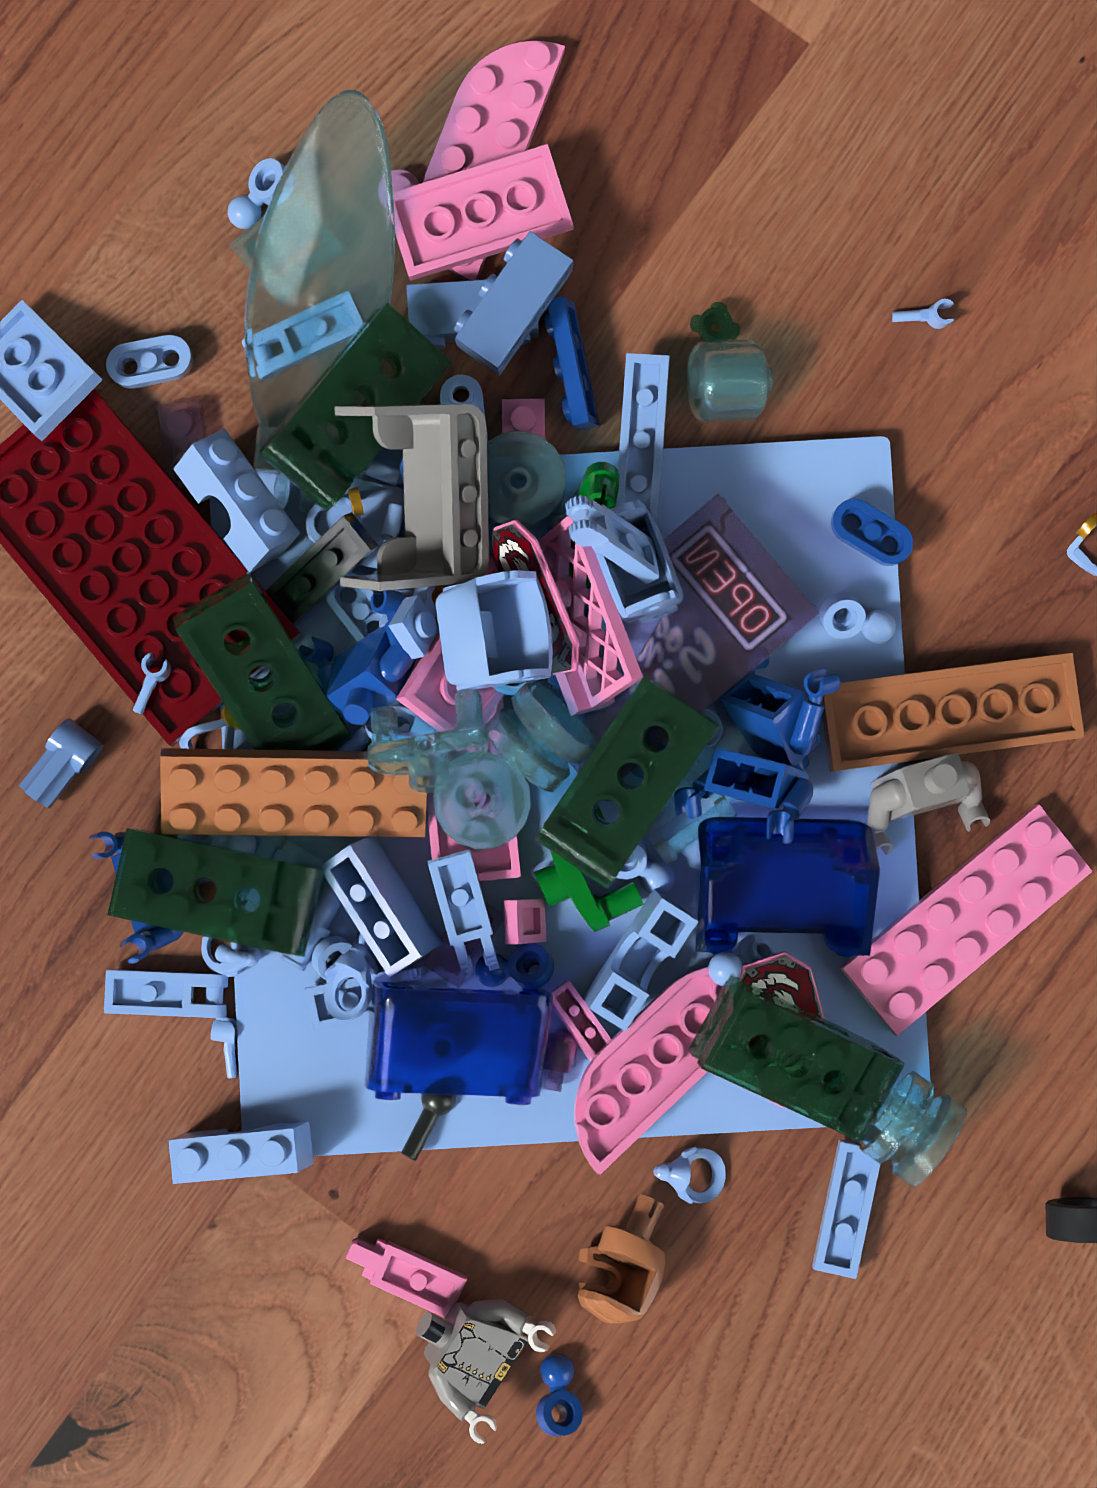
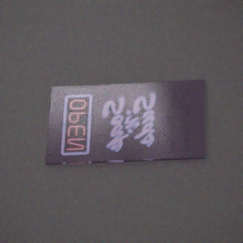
(730, 619)

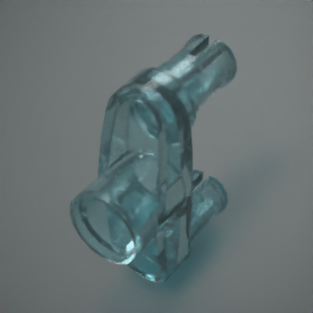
(429, 755)

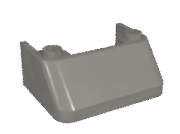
(442, 495)

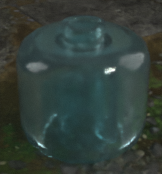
(728, 380)

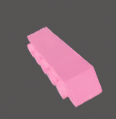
(579, 1019)

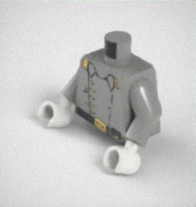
(474, 1352)

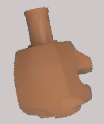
(632, 1266)

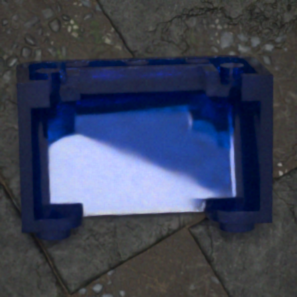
(811, 885)
(457, 1041)

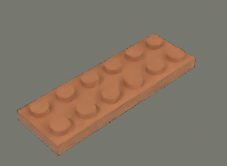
(952, 712)
(285, 794)

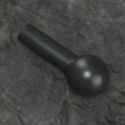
(434, 1106)

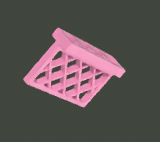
(596, 679)

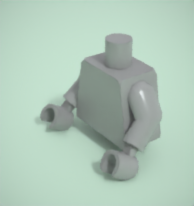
(924, 789)

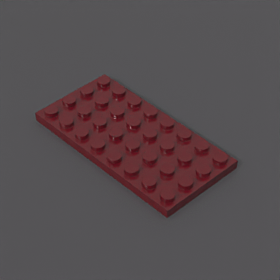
(117, 554)

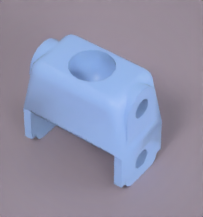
(631, 596)
(495, 631)

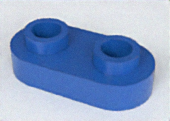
(871, 531)

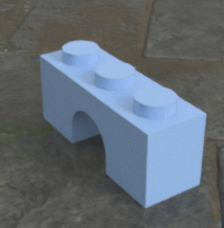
(258, 522)
(623, 980)
(241, 1154)

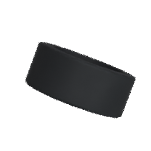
(1072, 1219)

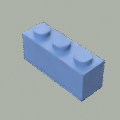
(512, 302)
(438, 306)
(381, 905)

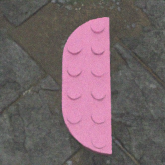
(495, 114)
(642, 1070)

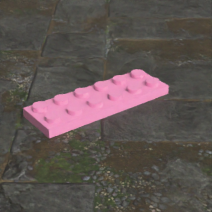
(966, 919)

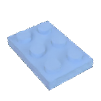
(40, 372)

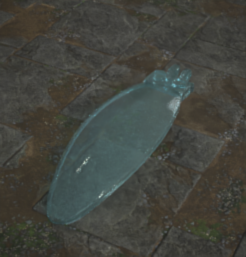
(318, 263)

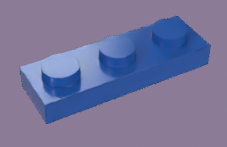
(571, 364)

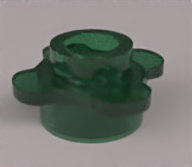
(717, 315)

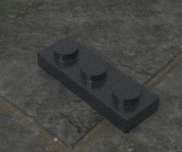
(321, 567)

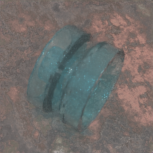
(522, 457)
(540, 736)
(498, 822)
(914, 1129)

